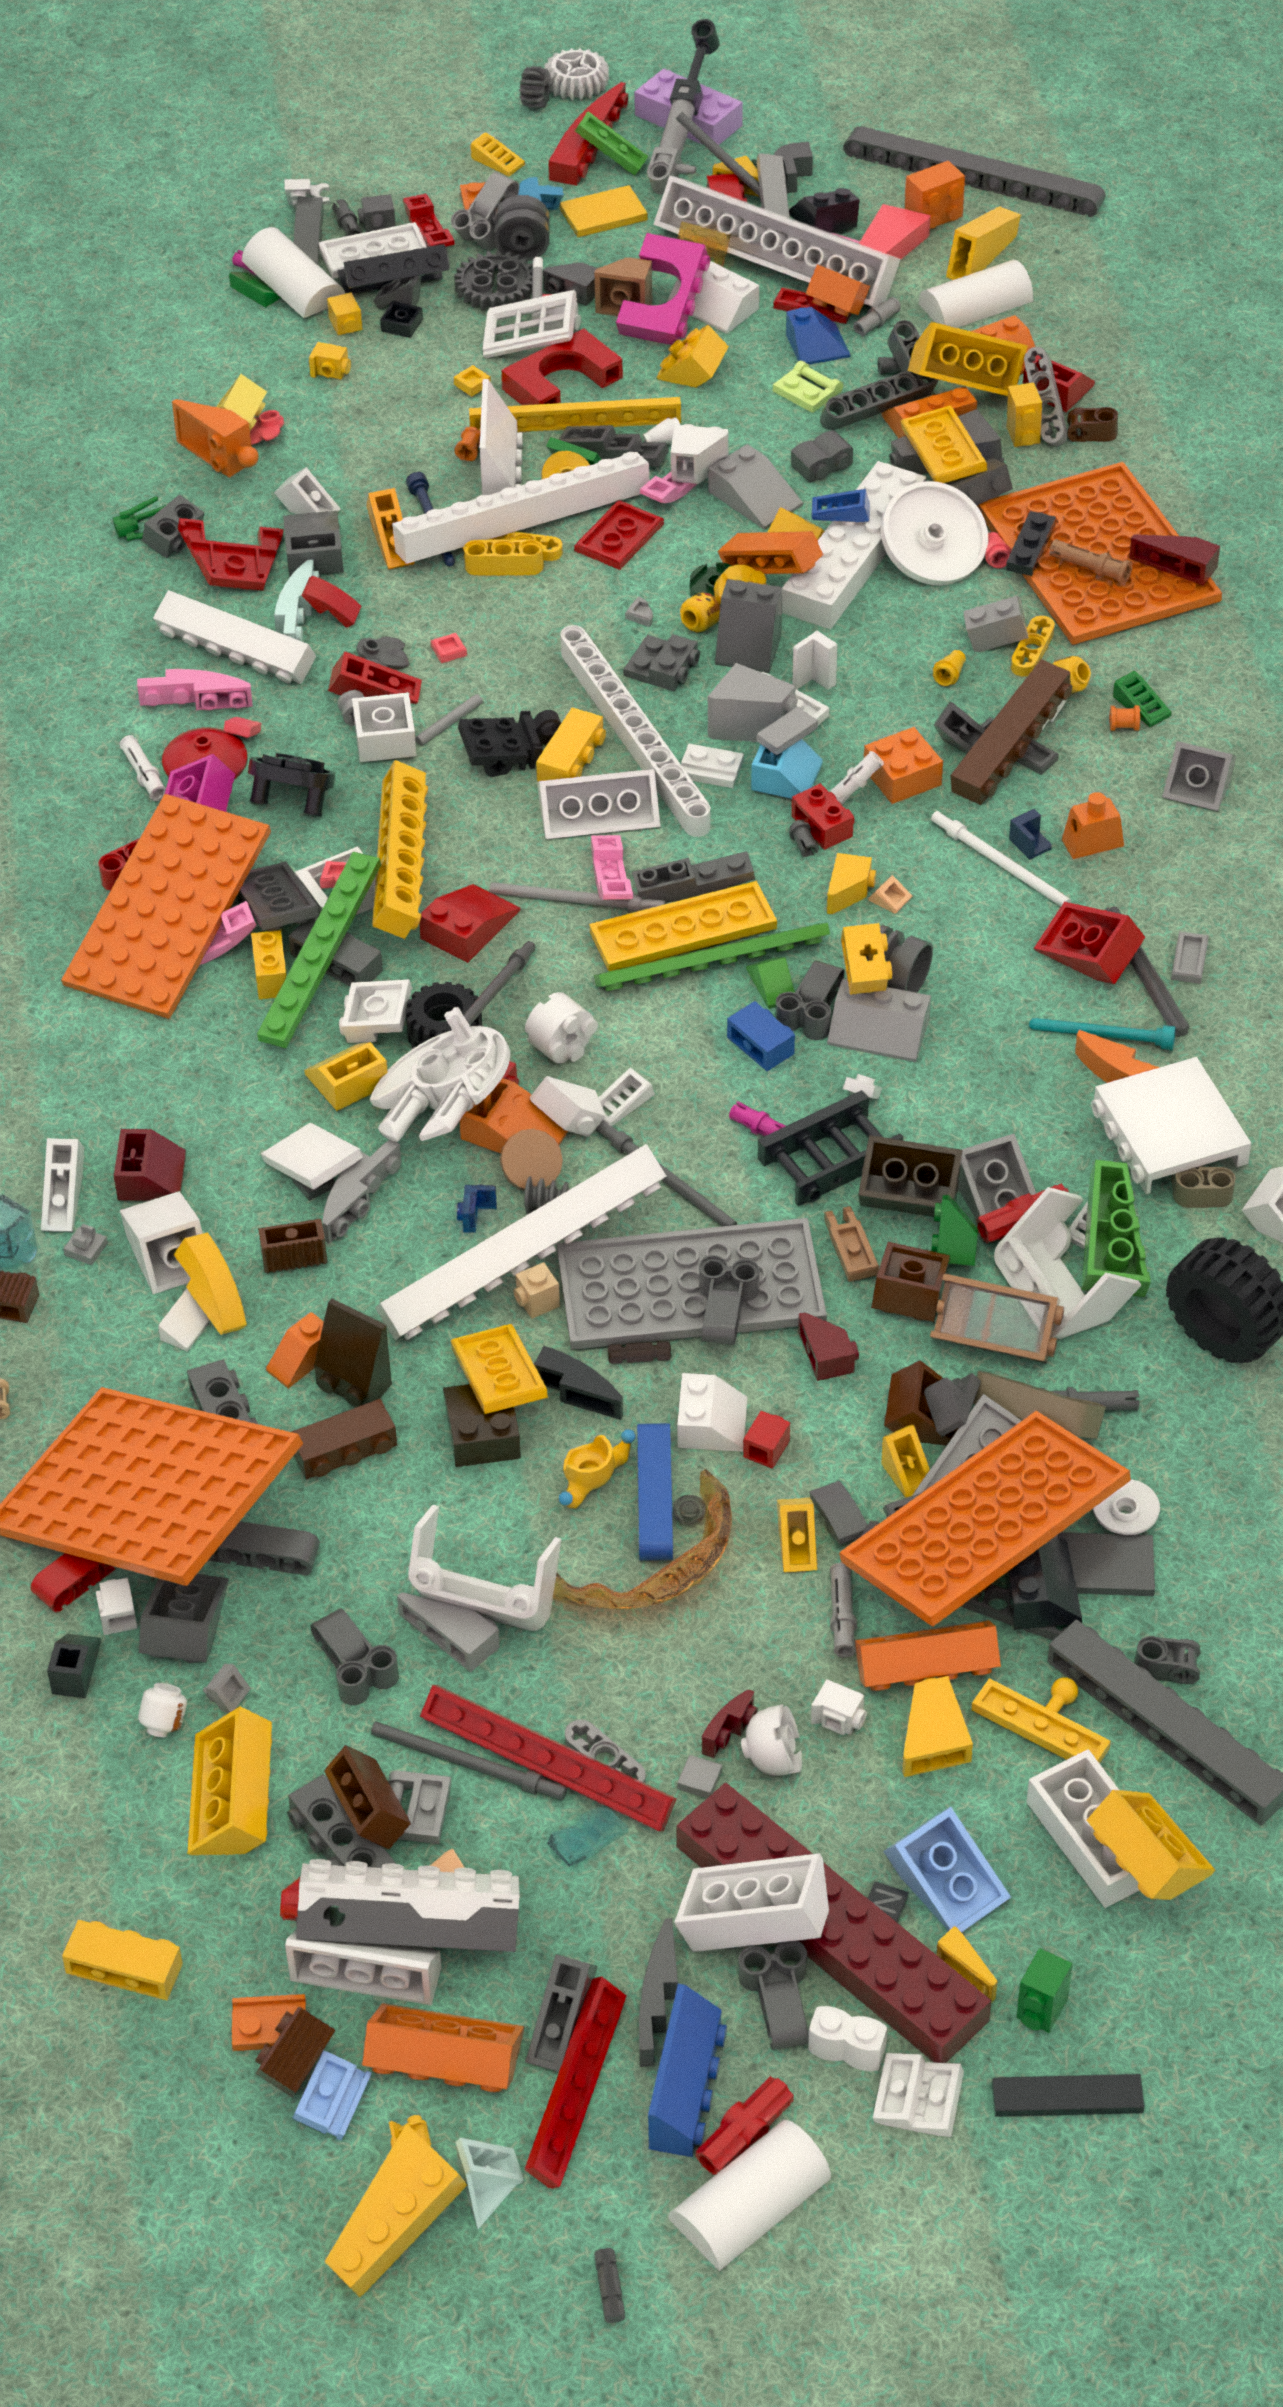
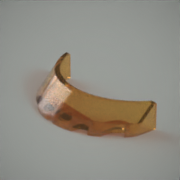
(675, 1577)

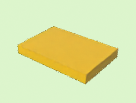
(603, 211)

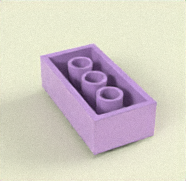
(717, 116)

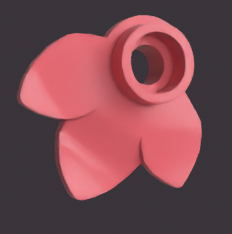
(266, 427)

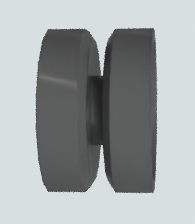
(522, 227)

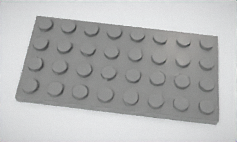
(650, 1282)

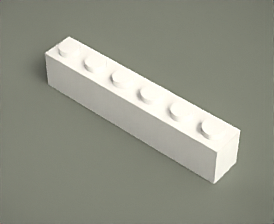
(234, 637)

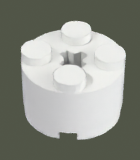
(560, 1028)

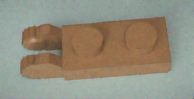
(851, 1245)

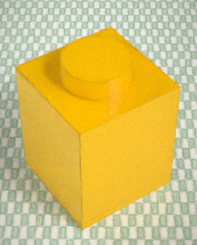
(344, 313)

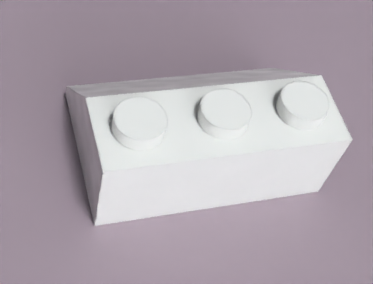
(724, 298)

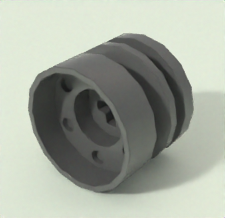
(908, 959)

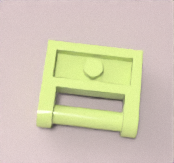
(803, 392)

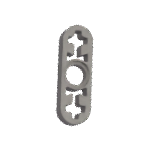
(601, 1743)

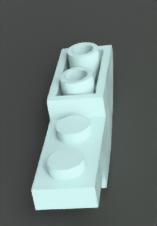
(291, 606)

